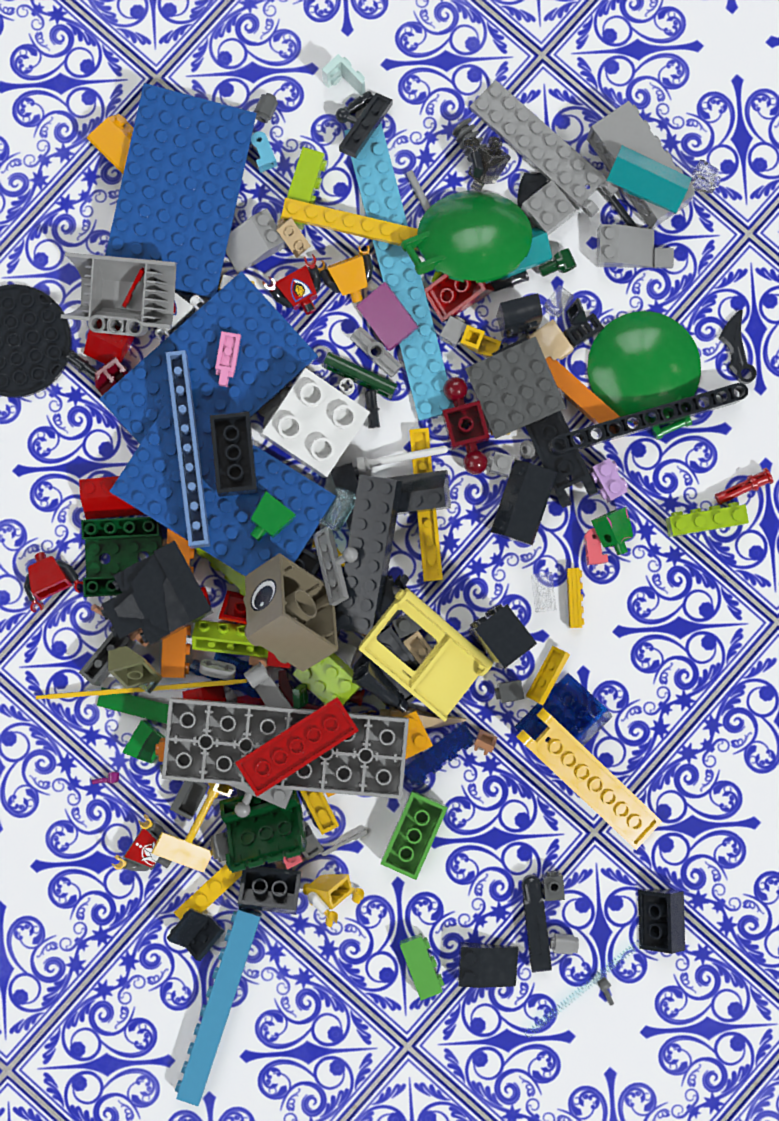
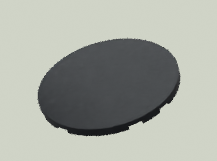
(31, 341)

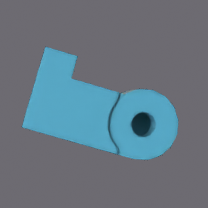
(262, 146)

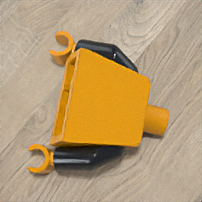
(349, 275)

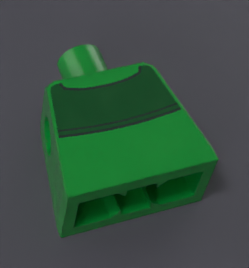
(143, 742)

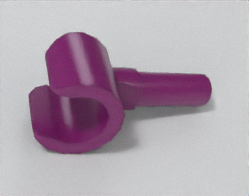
(113, 777)

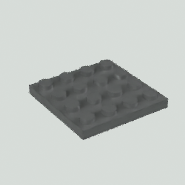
(515, 387)

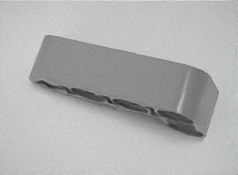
(266, 687)

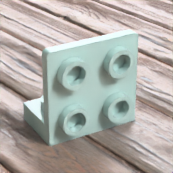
(342, 67)

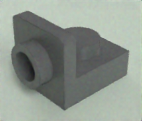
(313, 845)

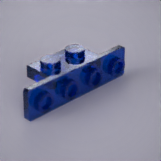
(241, 667)

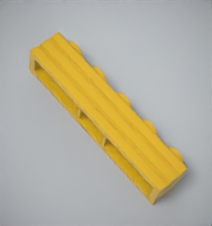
(575, 597)

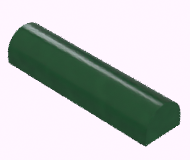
(360, 375)

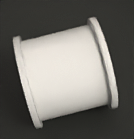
(343, 382)

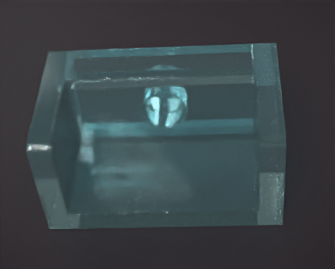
(339, 509)

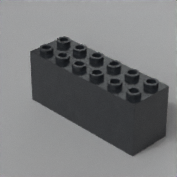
(502, 636)

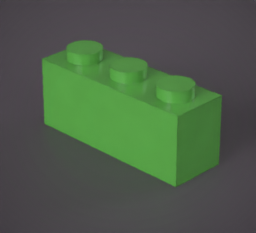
(422, 966)

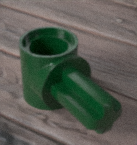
(562, 262)

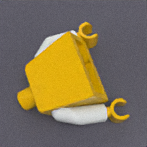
(329, 891)

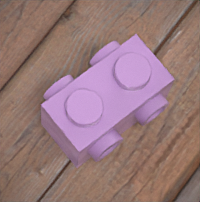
(608, 480)

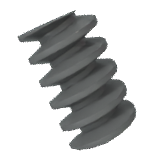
(464, 131)

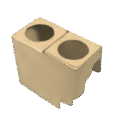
(552, 341)

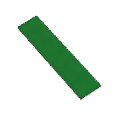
(135, 706)

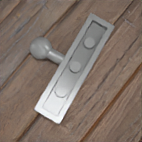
(331, 565)
(275, 796)

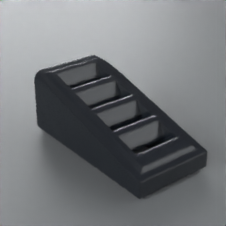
(574, 338)

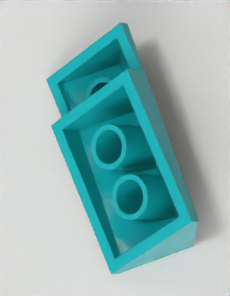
(649, 180)
(539, 252)

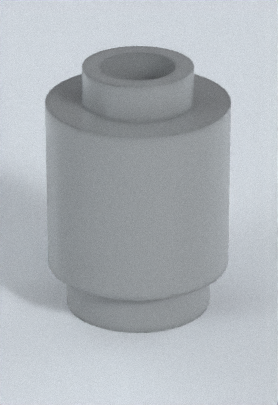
(564, 944)

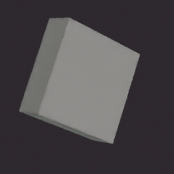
(664, 258)

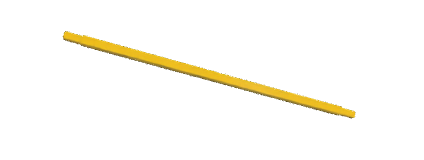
(137, 689)

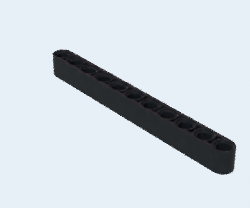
(656, 414)

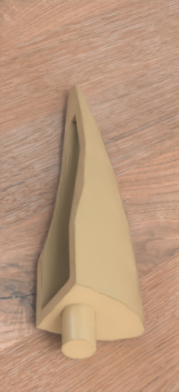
(428, 719)

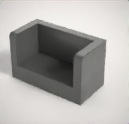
(189, 798)

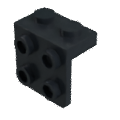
(196, 933)

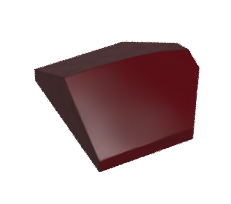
(109, 375)

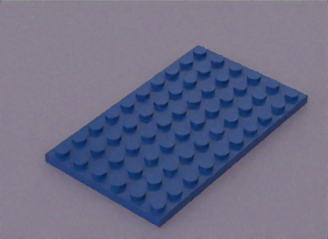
(181, 185)
(266, 363)
(154, 487)

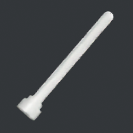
(366, 464)

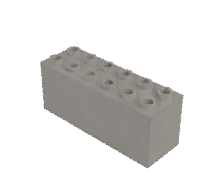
(628, 129)

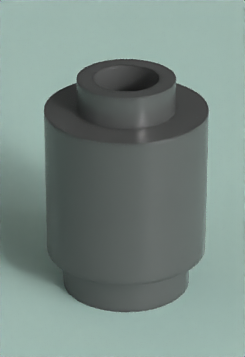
(266, 107)
(219, 846)

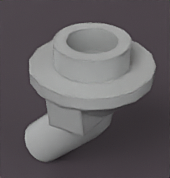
(527, 449)

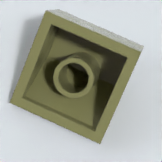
(131, 668)

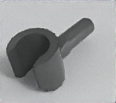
(604, 984)

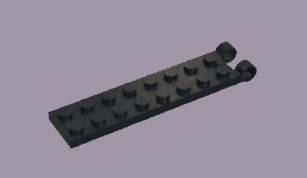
(568, 464)

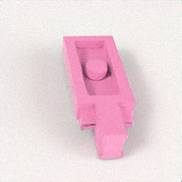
(227, 356)

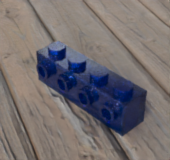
(442, 750)

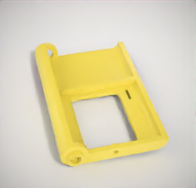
(444, 672)

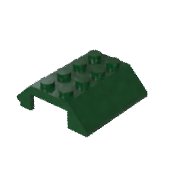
(264, 834)

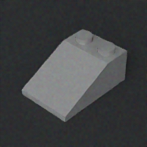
(254, 241)
(625, 246)

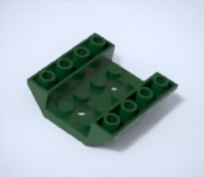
(123, 542)

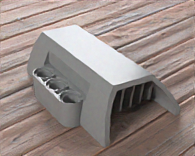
(106, 285)

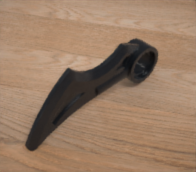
(530, 185)
(732, 338)

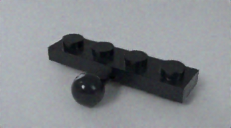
(364, 125)

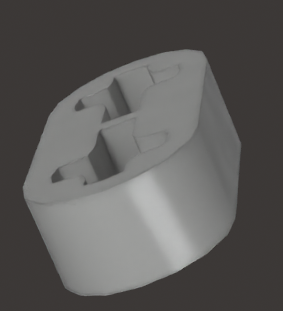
(217, 669)

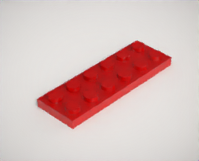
(296, 746)

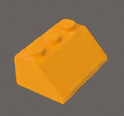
(113, 140)

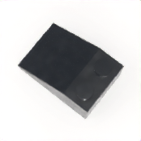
(487, 965)

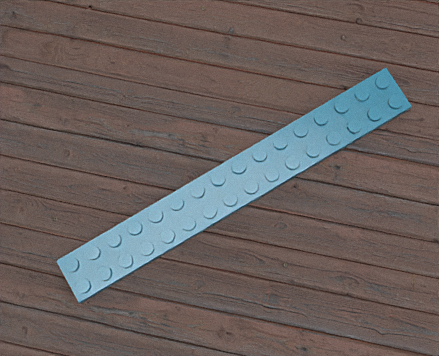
(421, 348)

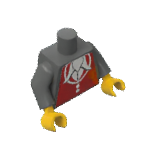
(139, 855)

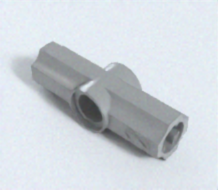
(384, 360)

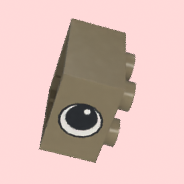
(289, 613)

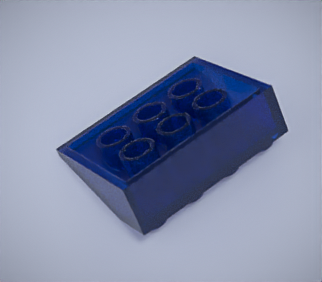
(572, 707)

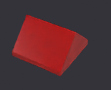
(233, 608)

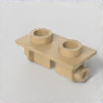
(292, 236)

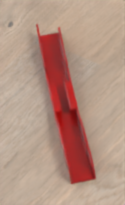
(129, 296)

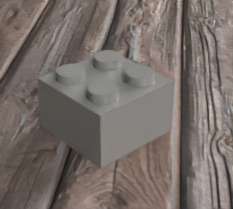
(548, 208)

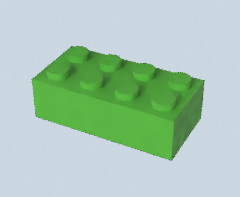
(413, 835)

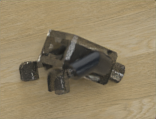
(486, 162)

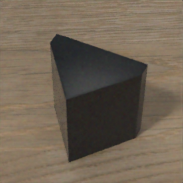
(576, 312)

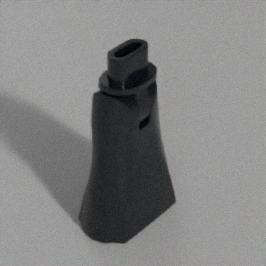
(371, 678)

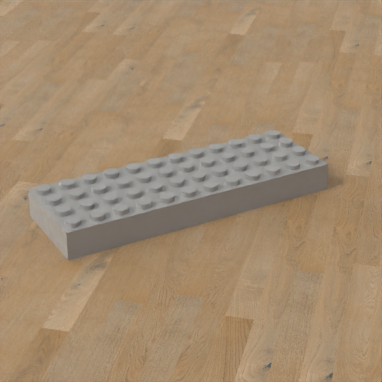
(212, 735)

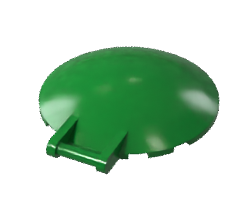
(471, 237)
(644, 364)

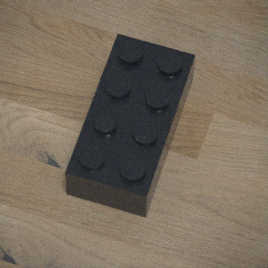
(233, 454)

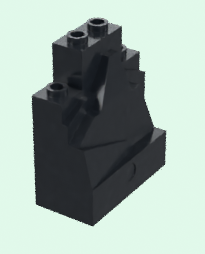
(156, 597)

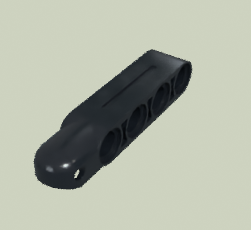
(536, 924)

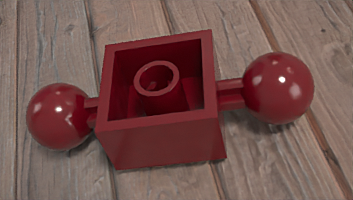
(475, 461)

